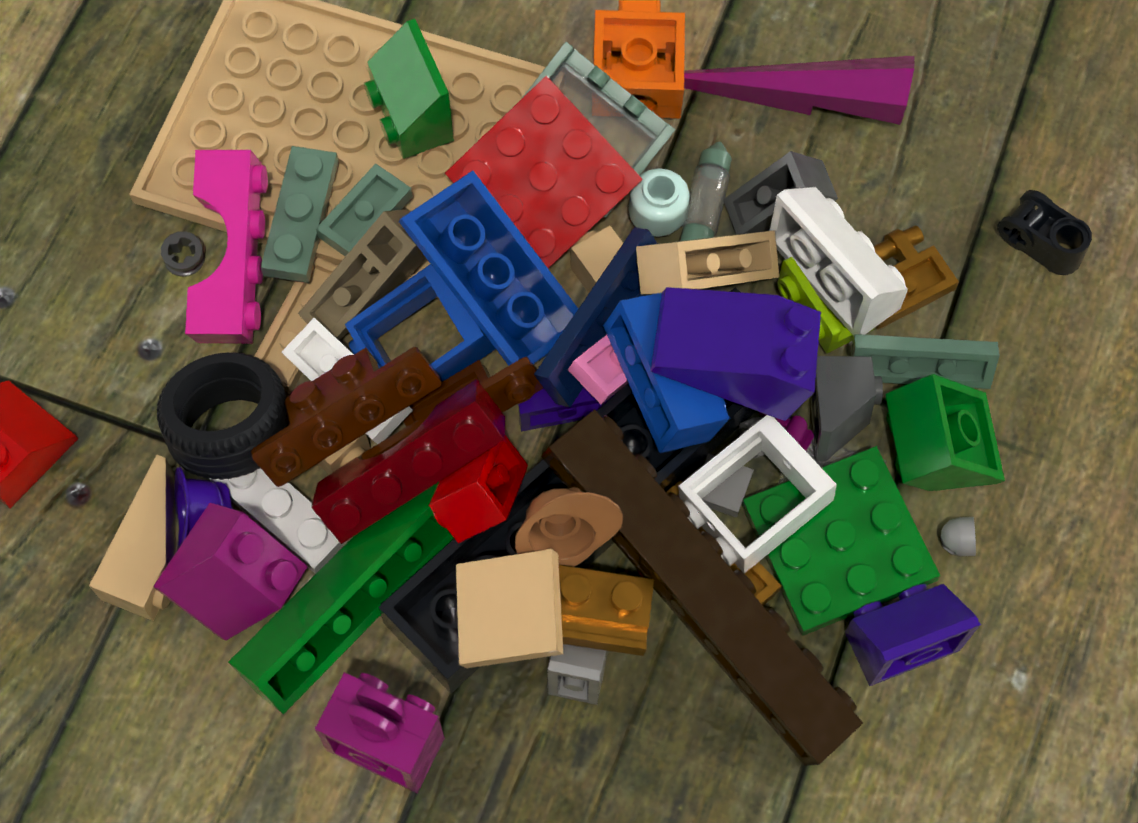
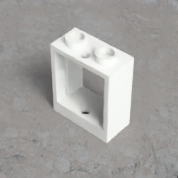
(790, 459)

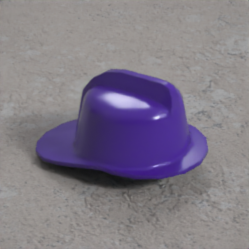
(192, 499)

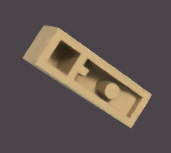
(141, 547)

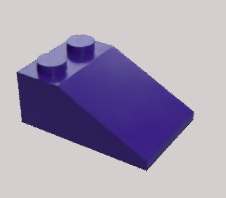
(739, 347)

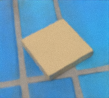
(509, 609)

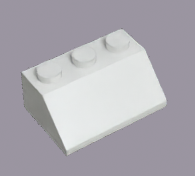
(836, 259)

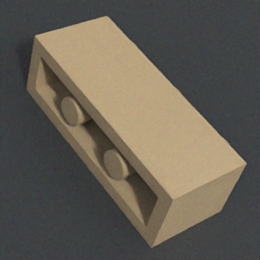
(707, 262)

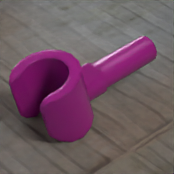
(797, 429)

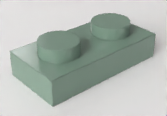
(361, 207)

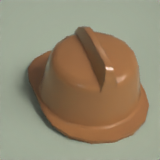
(569, 523)

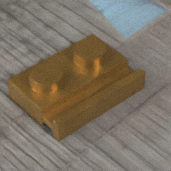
(605, 610)

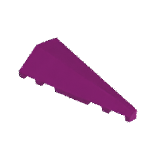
(856, 87)

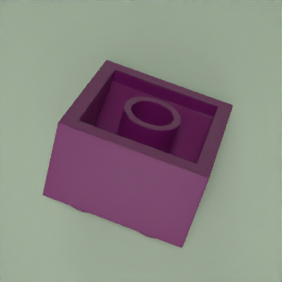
(229, 572)

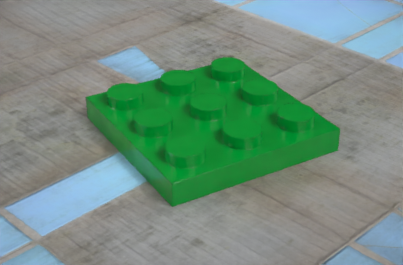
(850, 551)

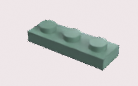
(298, 213)
(912, 358)

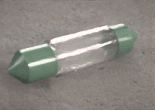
(707, 193)

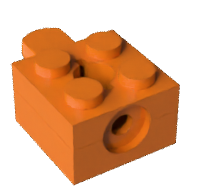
(643, 53)

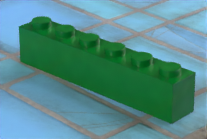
(339, 603)

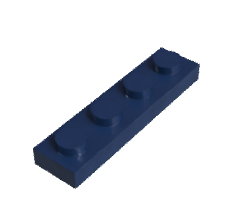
(586, 327)

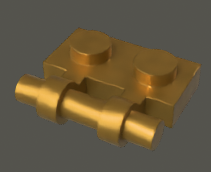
(924, 272)

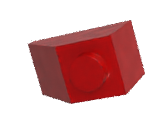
(479, 492)

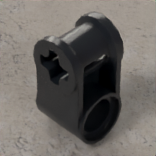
(1043, 232)

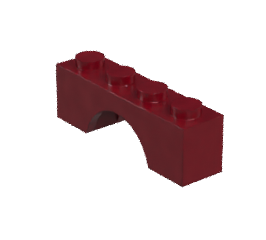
(445, 442)

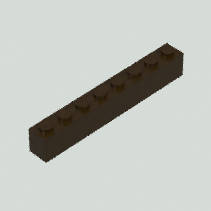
(706, 592)

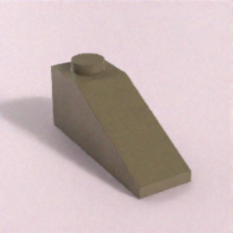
(367, 273)

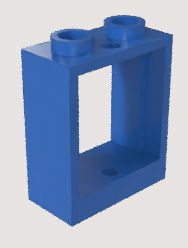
(404, 302)

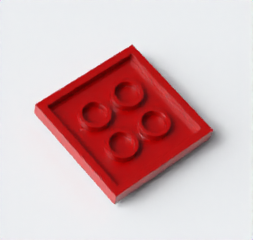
(548, 170)

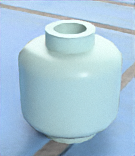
(659, 202)

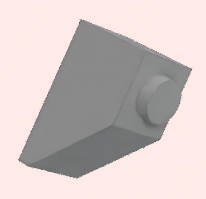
(577, 673)

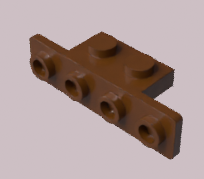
(506, 388)
(342, 408)

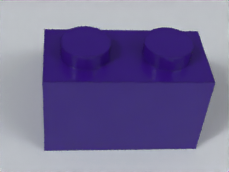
(909, 632)

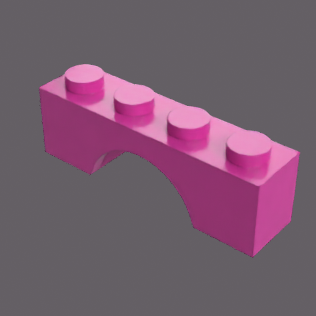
(224, 304)

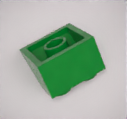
(409, 93)
(943, 435)

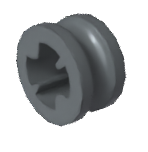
(175, 244)

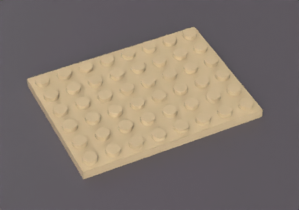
(297, 78)

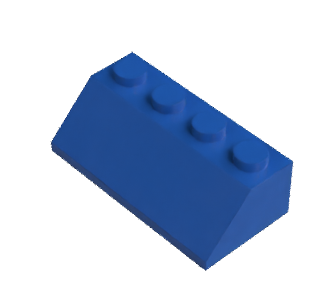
(491, 269)

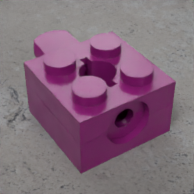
(381, 730)

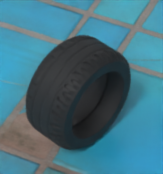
(210, 383)

